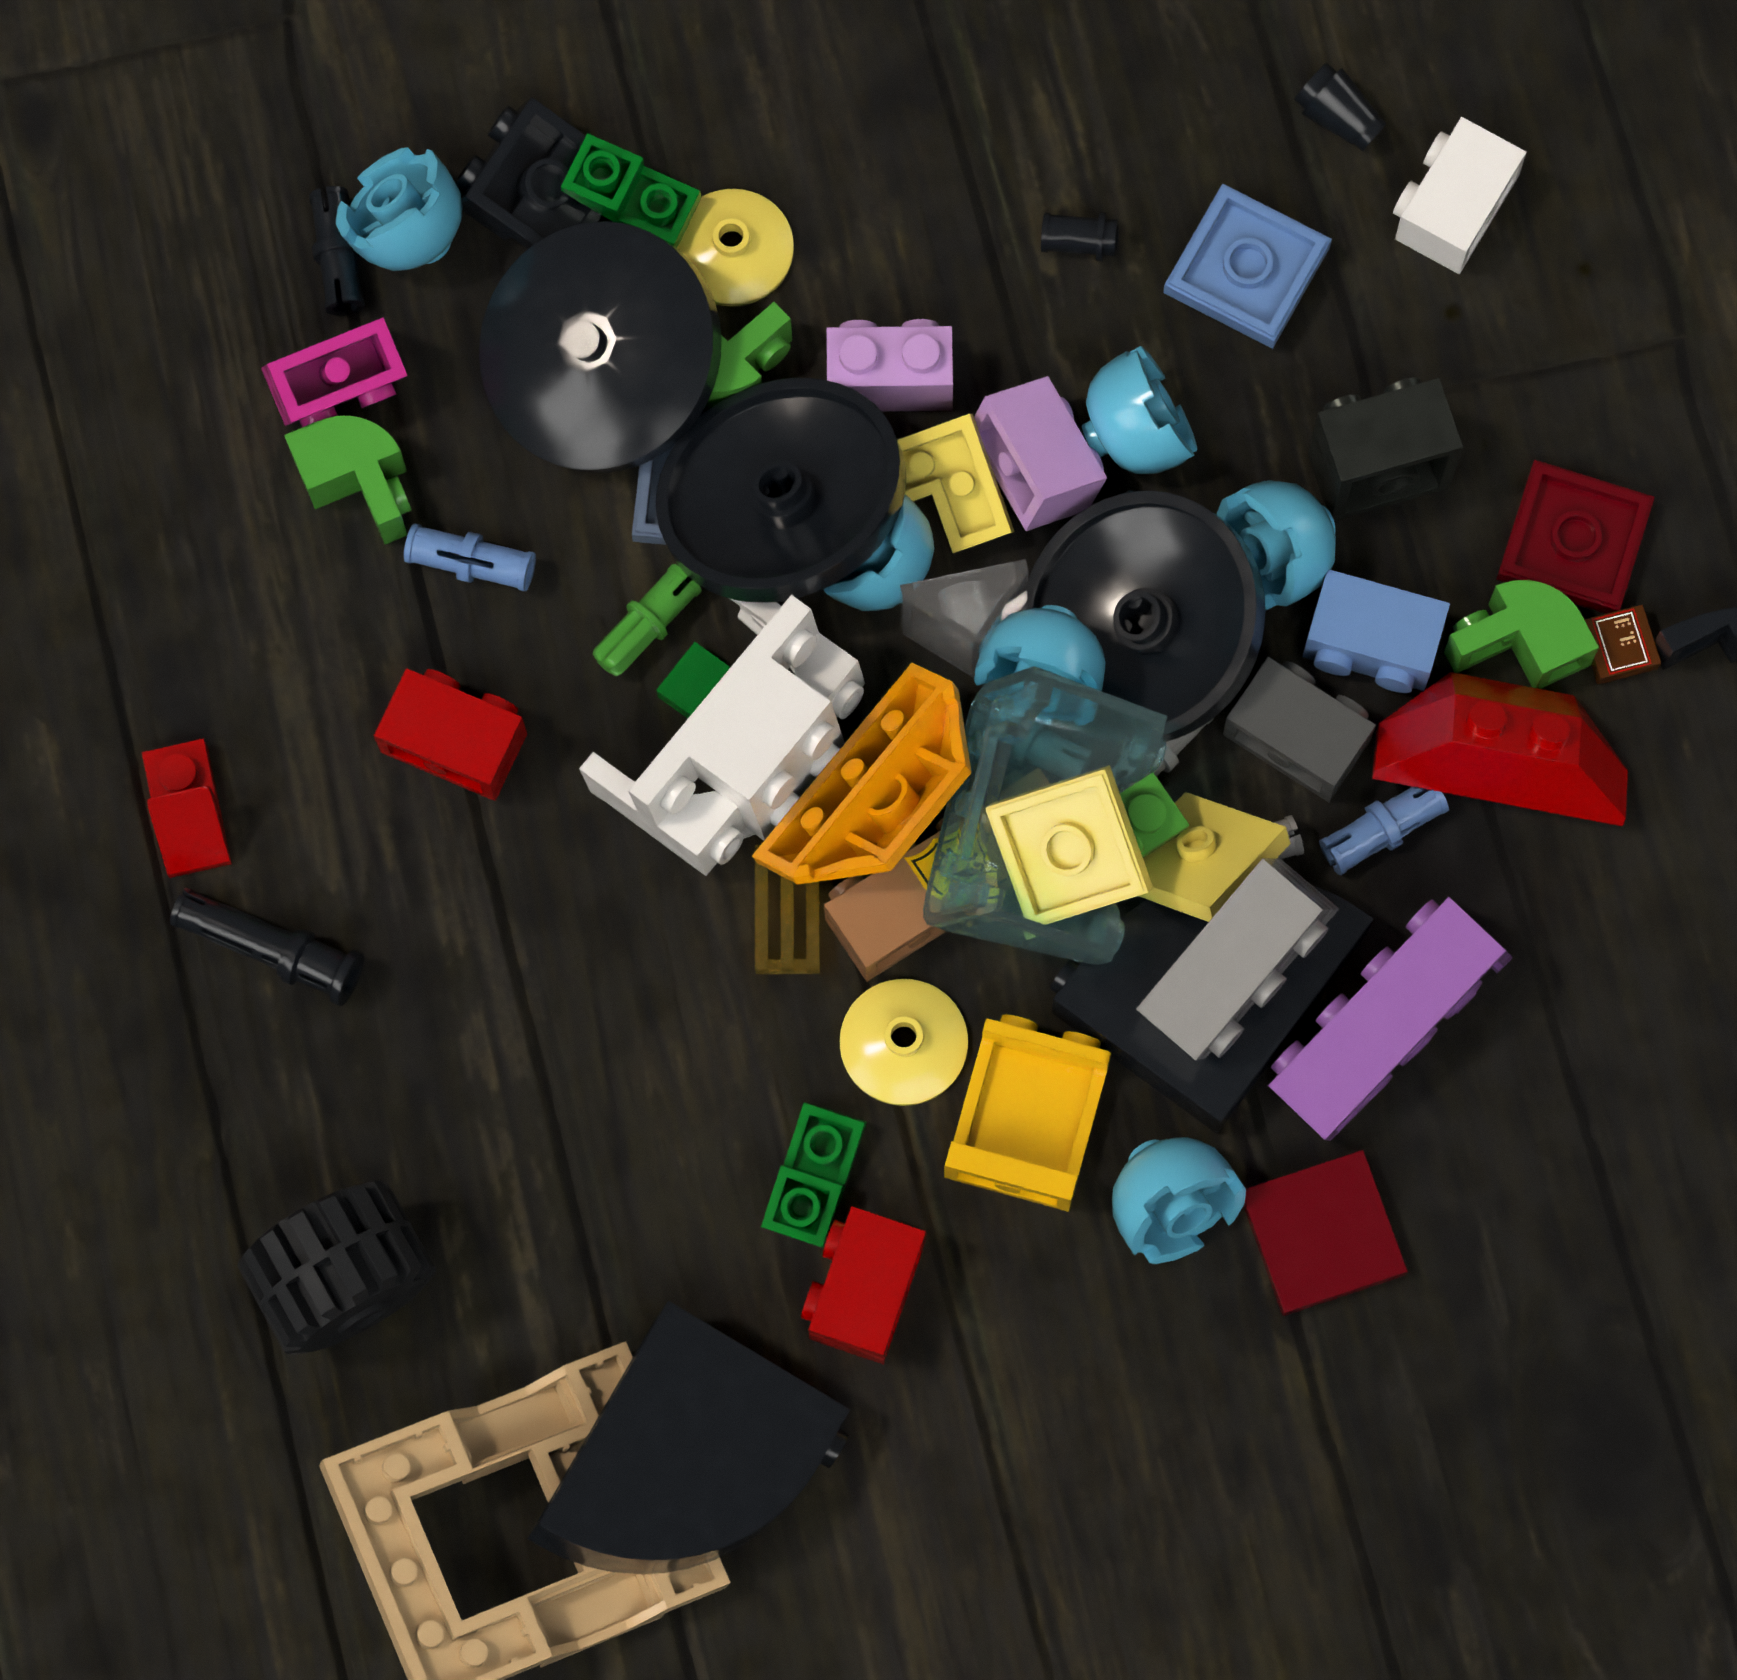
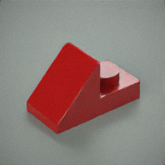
(185, 808)

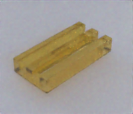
(787, 963)

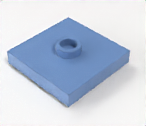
(1247, 266)

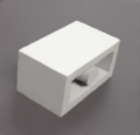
(1458, 195)

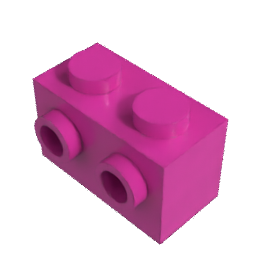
(335, 371)

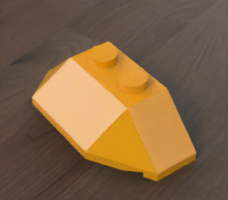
(876, 787)

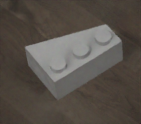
(1238, 959)

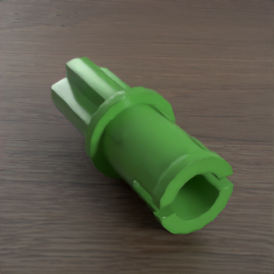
(645, 621)

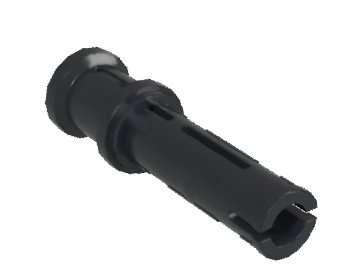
(293, 955)

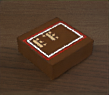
(1623, 644)

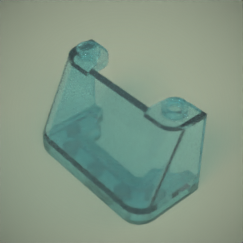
(1019, 738)

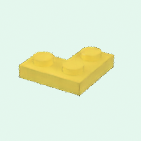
(956, 471)

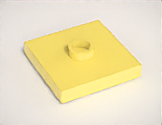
(1069, 847)
(1210, 857)

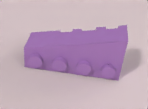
(1387, 1017)

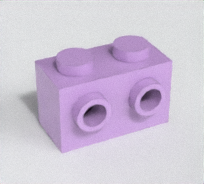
(894, 365)
(1039, 453)

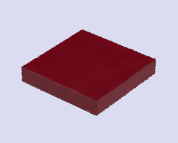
(1576, 536)
(1323, 1233)

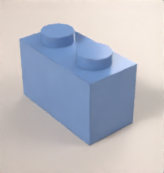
(1375, 632)

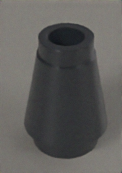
(1340, 107)

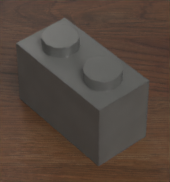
(1299, 727)

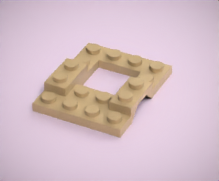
(538, 1423)

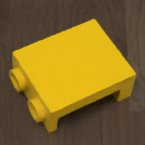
(1028, 1112)

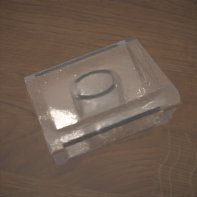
(960, 610)

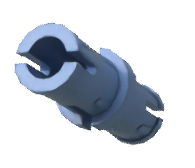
(432, 546)
(1382, 827)

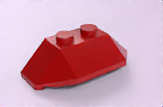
(1503, 748)

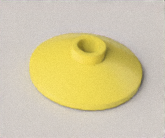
(752, 267)
(903, 1073)

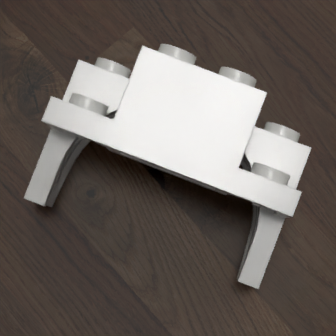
(750, 739)

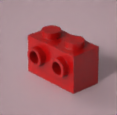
(451, 732)
(865, 1284)

